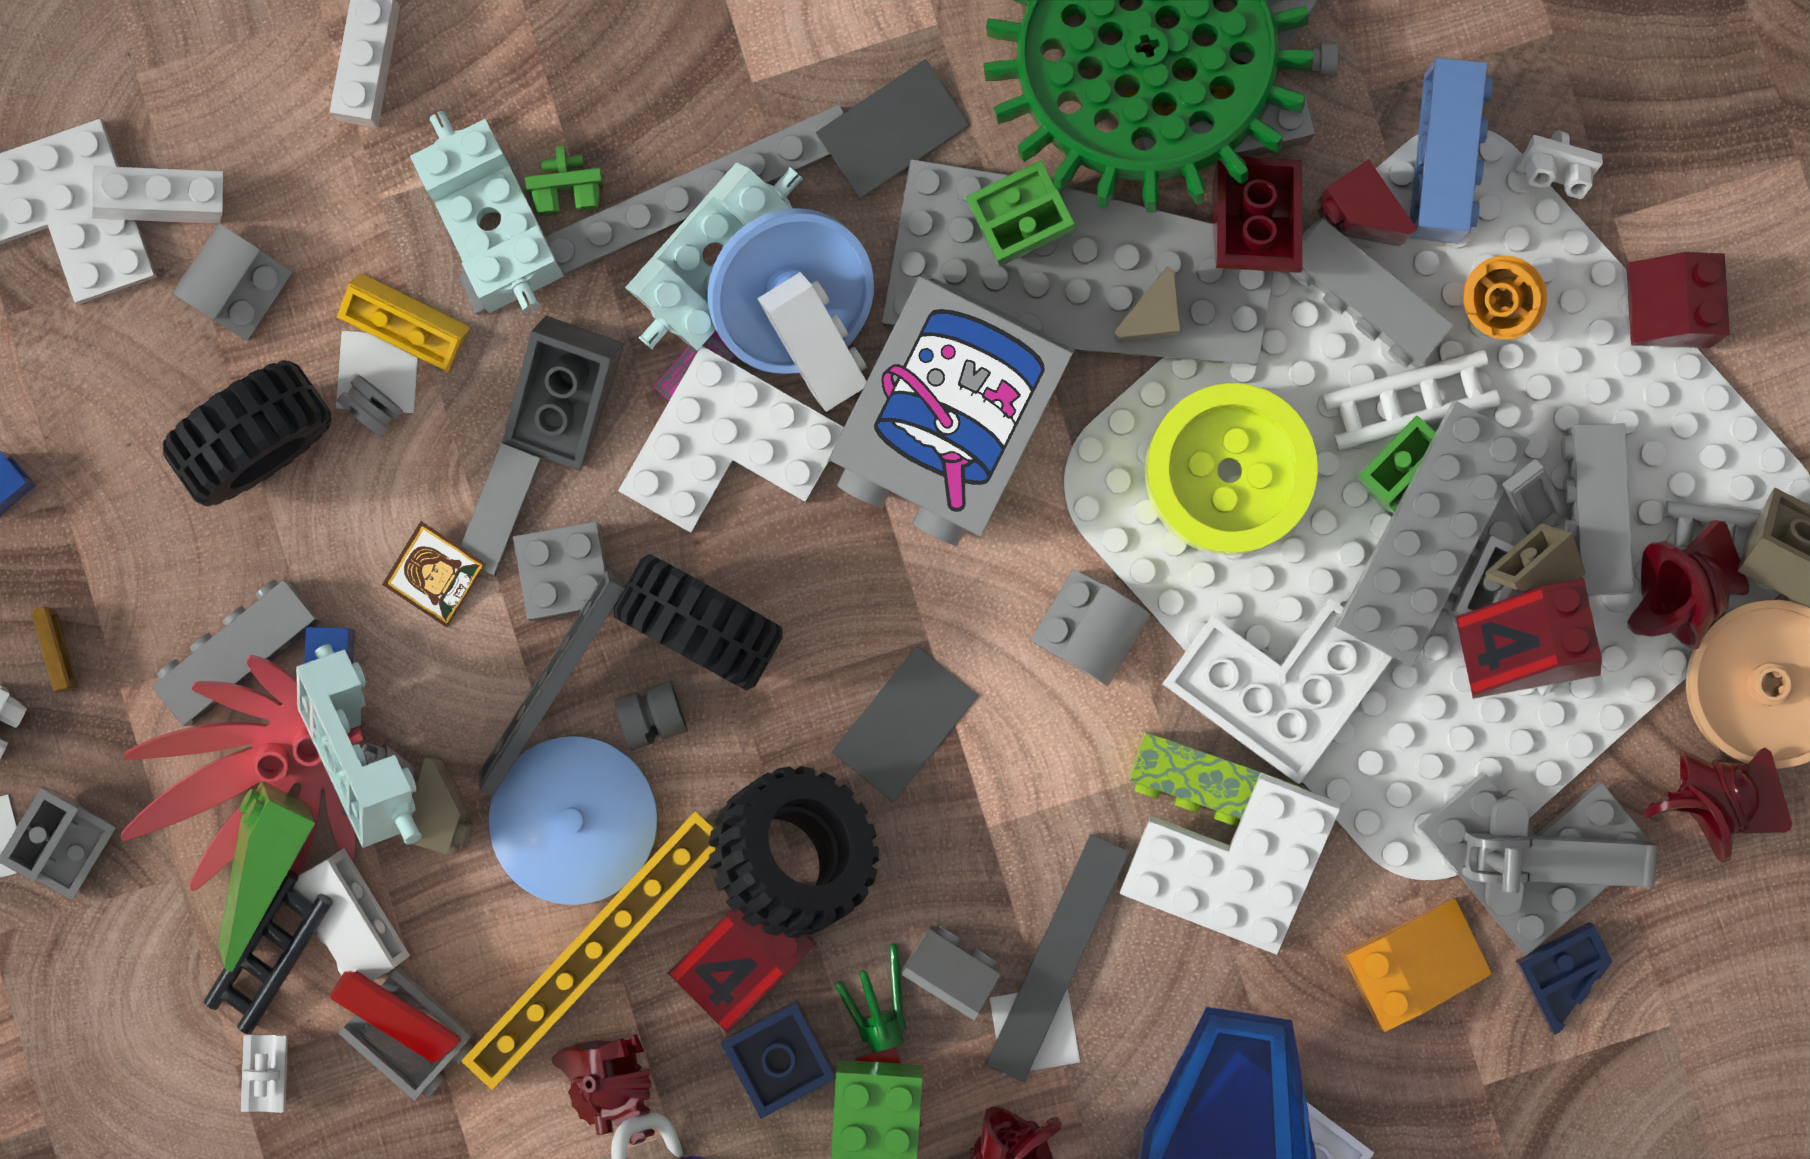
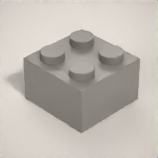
(559, 569)

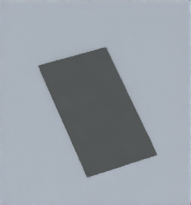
(892, 128)
(905, 723)

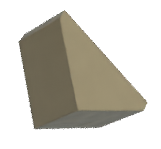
(1154, 314)

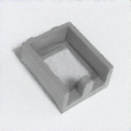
(397, 1062)

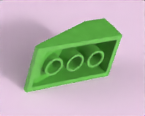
(266, 846)

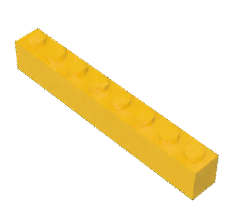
(592, 952)

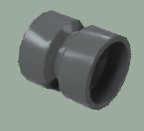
(650, 715)

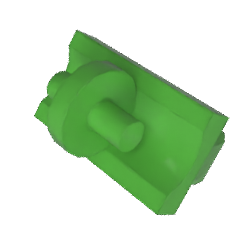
(584, 183)

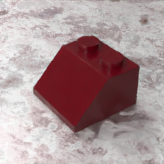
(1365, 208)
(1678, 300)

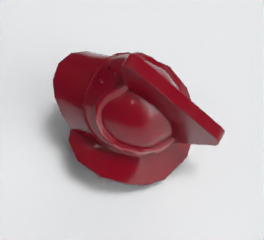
(1688, 586)
(1728, 799)
(1012, 1137)

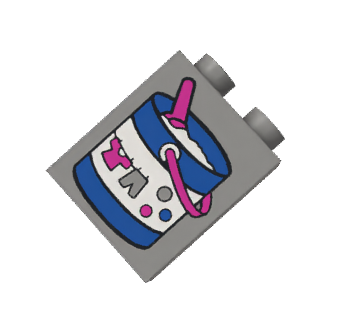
(948, 409)

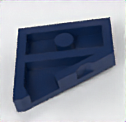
(1564, 972)

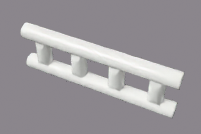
(1387, 387)

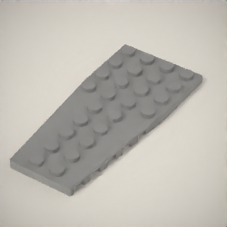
(1085, 280)

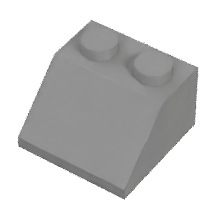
(952, 972)

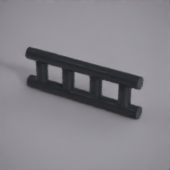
(271, 977)

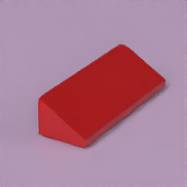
(393, 1016)

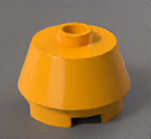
(1505, 297)

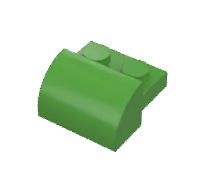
(1020, 213)
(1395, 465)

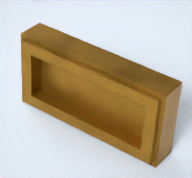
(54, 649)

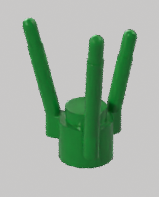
(882, 1029)

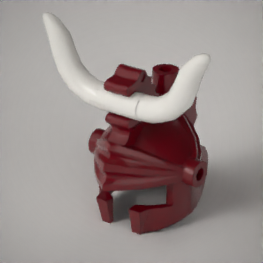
(613, 1086)

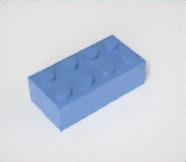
(1448, 150)

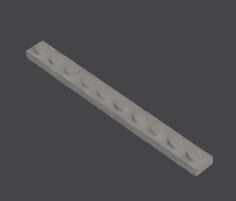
(676, 199)

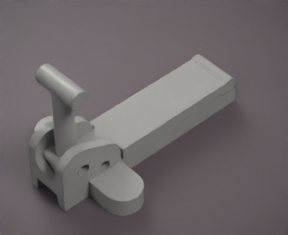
(1513, 857)

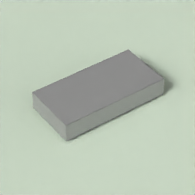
(1533, 497)

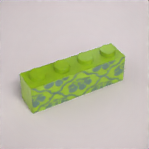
(1193, 778)

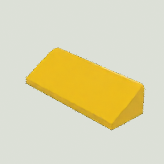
(403, 322)

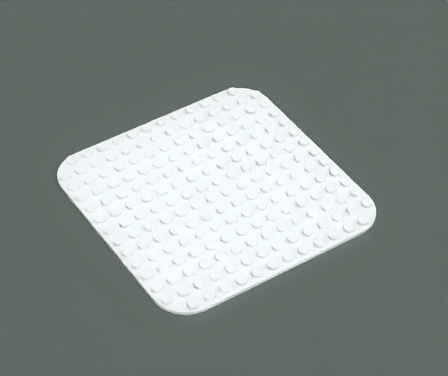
(1417, 726)

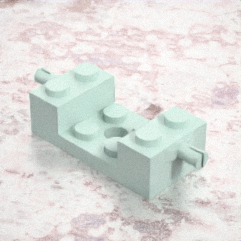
(472, 178)
(678, 278)
(374, 794)

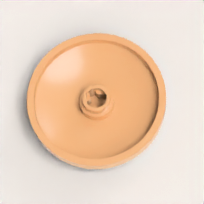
(1754, 682)

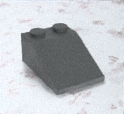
(562, 391)

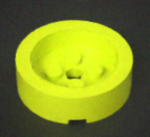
(1274, 461)

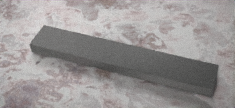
(551, 681)
(1057, 958)

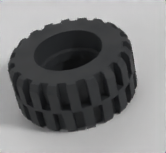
(246, 433)
(698, 622)
(754, 878)

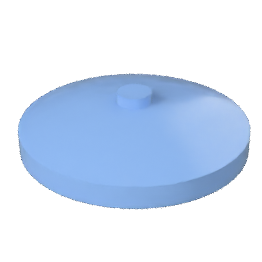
(769, 254)
(573, 820)

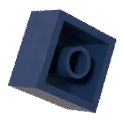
(779, 1059)

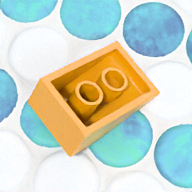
(1416, 965)

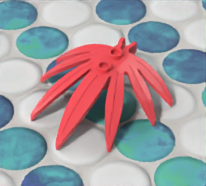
(278, 755)

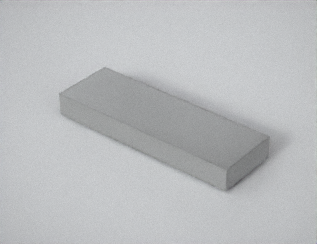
(500, 506)

